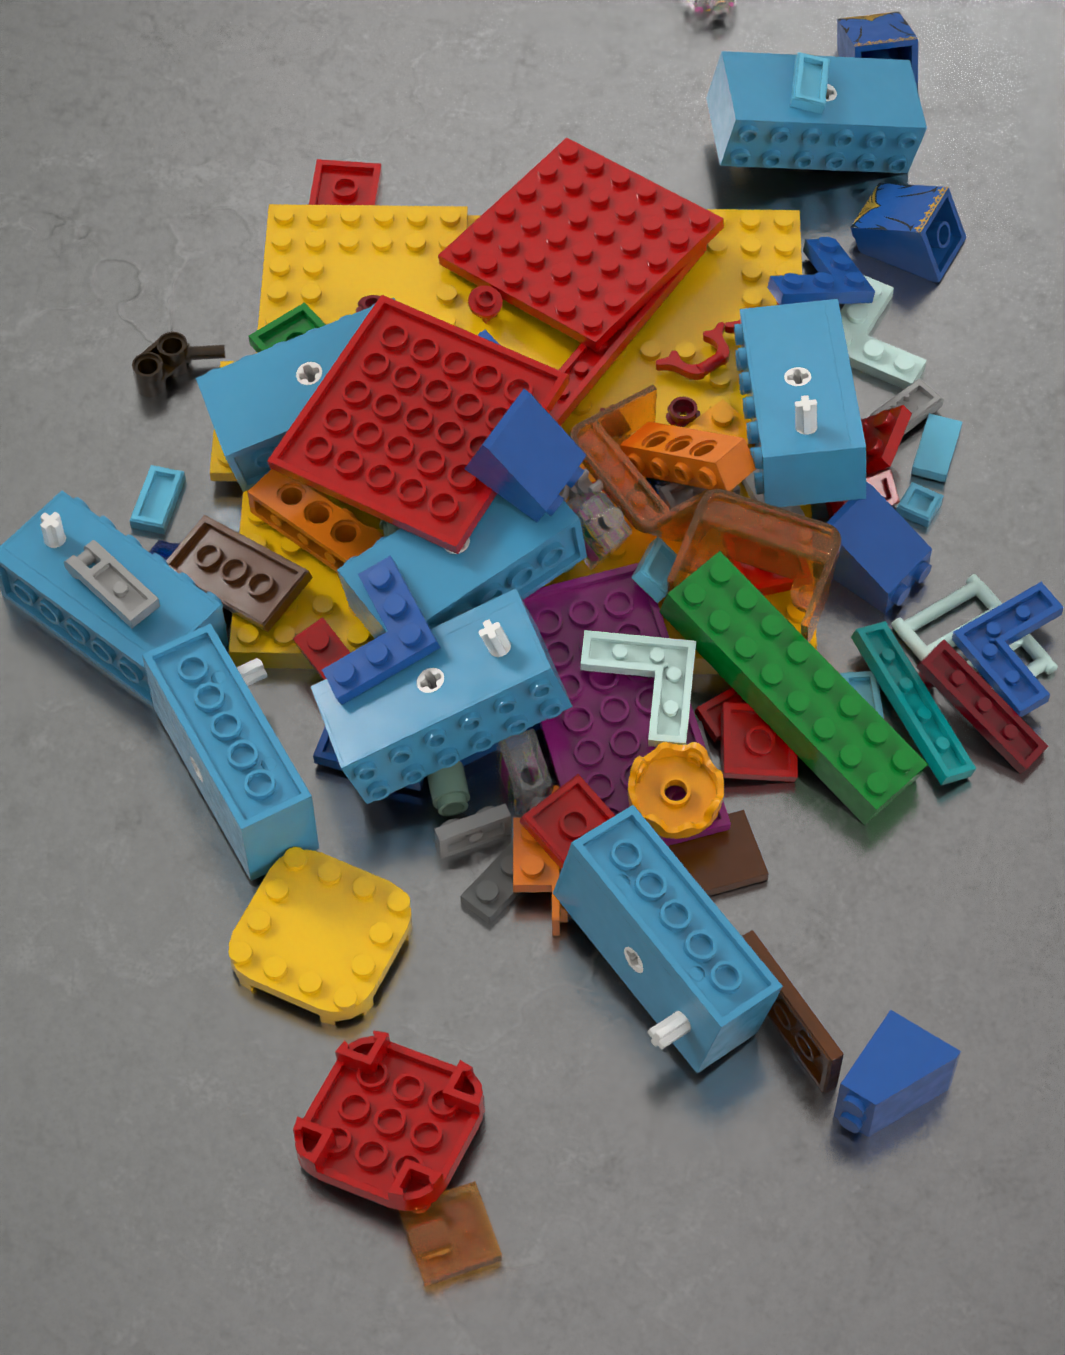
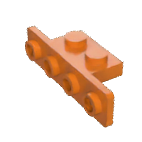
(536, 870)

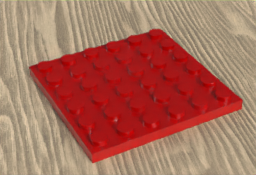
(581, 243)
(407, 418)

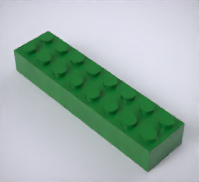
(792, 687)

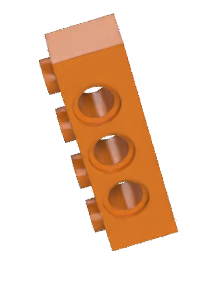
(689, 456)
(272, 500)

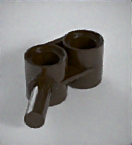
(166, 358)

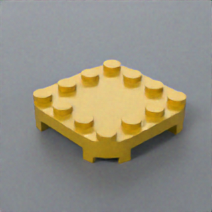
(320, 934)

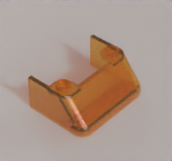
(623, 483)
(767, 540)

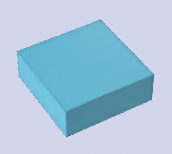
(919, 504)

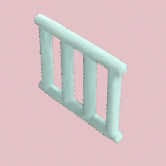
(974, 587)

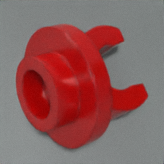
(485, 302)

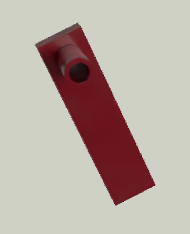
(981, 706)

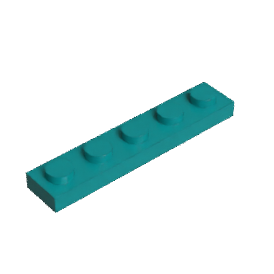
(913, 703)

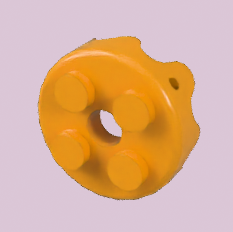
(679, 766)

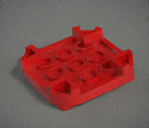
(390, 1123)

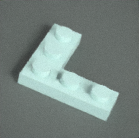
(871, 354)
(663, 658)

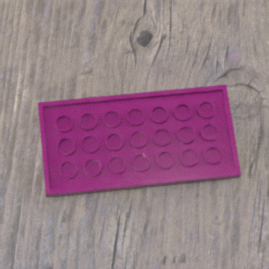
(609, 709)

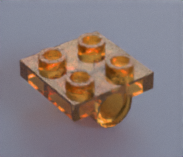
(451, 1235)

